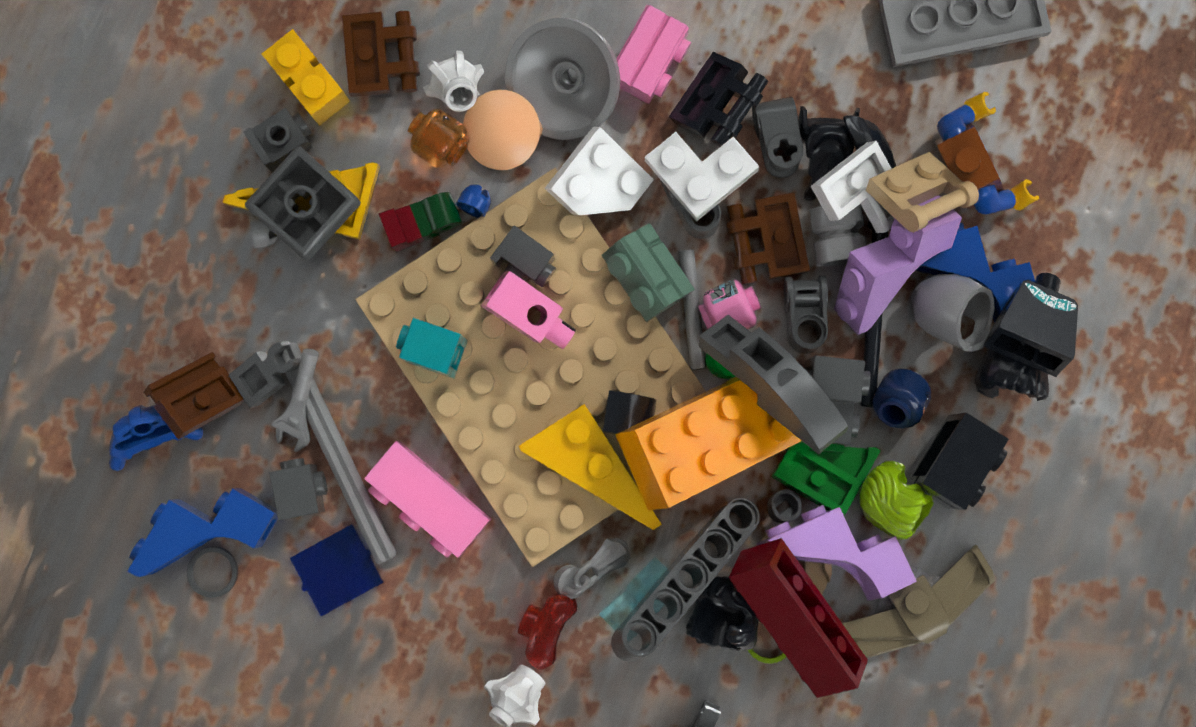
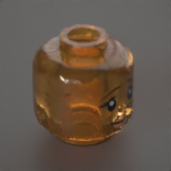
(438, 138)

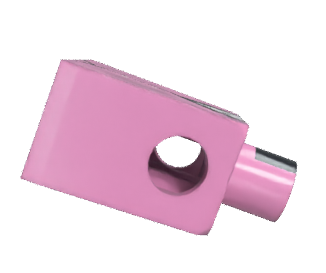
(511, 301)

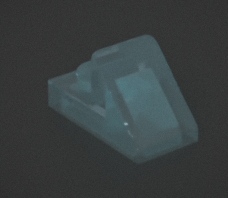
(632, 594)

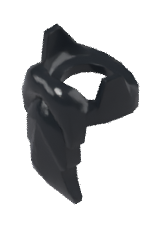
(826, 145)

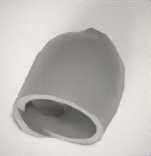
(942, 302)

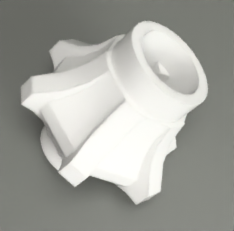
(454, 82)
(516, 697)

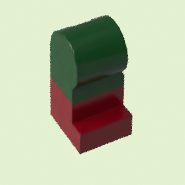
(420, 221)

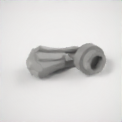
(573, 581)

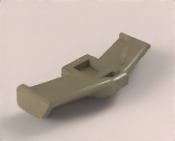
(921, 610)

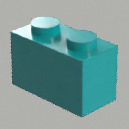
(431, 347)

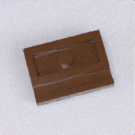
(194, 395)

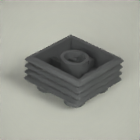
(304, 177)

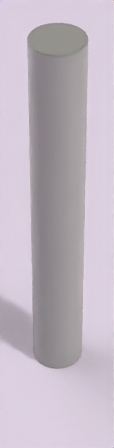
(692, 312)

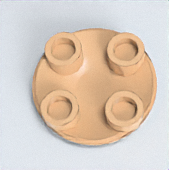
(502, 129)

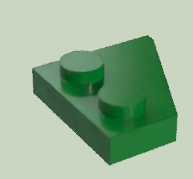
(826, 477)

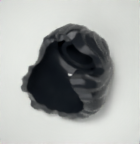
(1006, 373)
(723, 618)

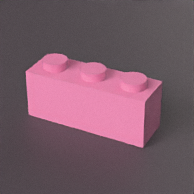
(426, 500)

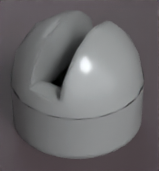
(261, 234)

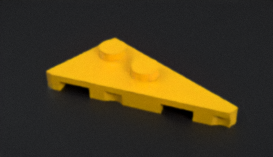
(584, 456)

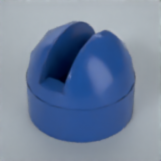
(474, 201)

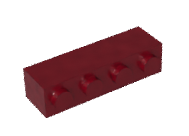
(798, 618)

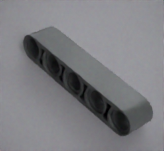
(671, 590)

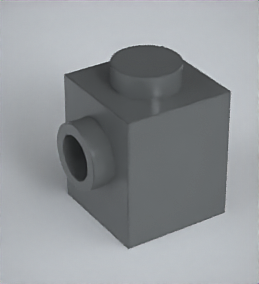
(298, 489)

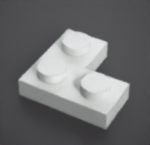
(701, 183)
(847, 183)

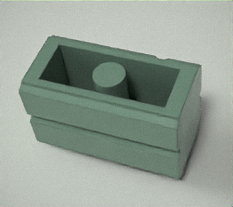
(647, 272)

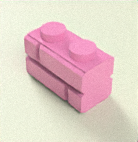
(650, 53)

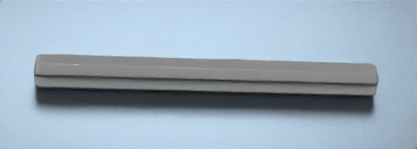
(343, 467)

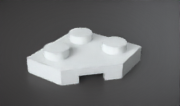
(598, 177)

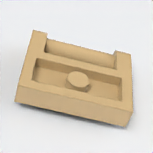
(916, 182)

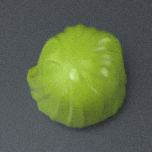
(891, 503)

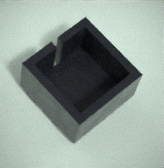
(960, 461)

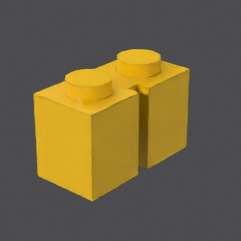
(306, 77)

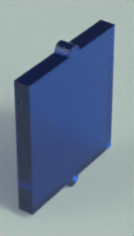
(336, 570)

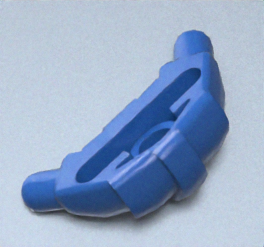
(140, 431)

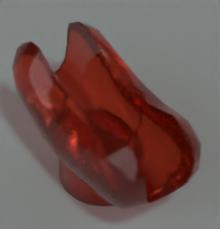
(544, 628)

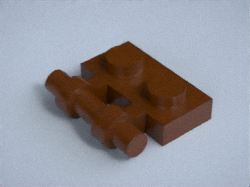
(367, 53)
(780, 238)

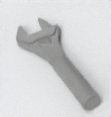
(294, 418)

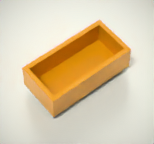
(701, 443)

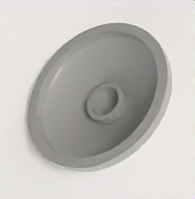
(540, 68)

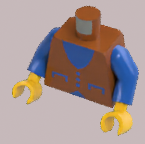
(970, 162)

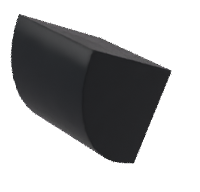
(627, 410)

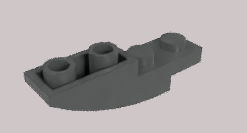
(779, 380)

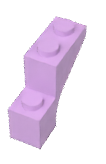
(882, 268)
(827, 539)

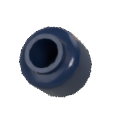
(901, 398)

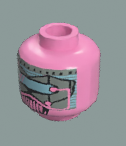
(730, 300)

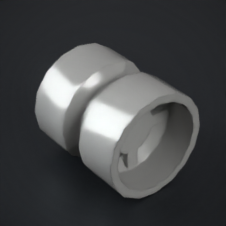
(836, 237)

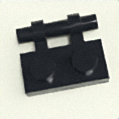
(709, 95)

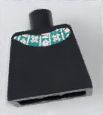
(1037, 326)

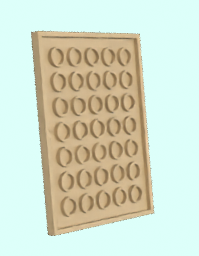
(519, 387)

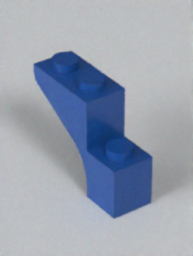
(969, 260)
(183, 529)

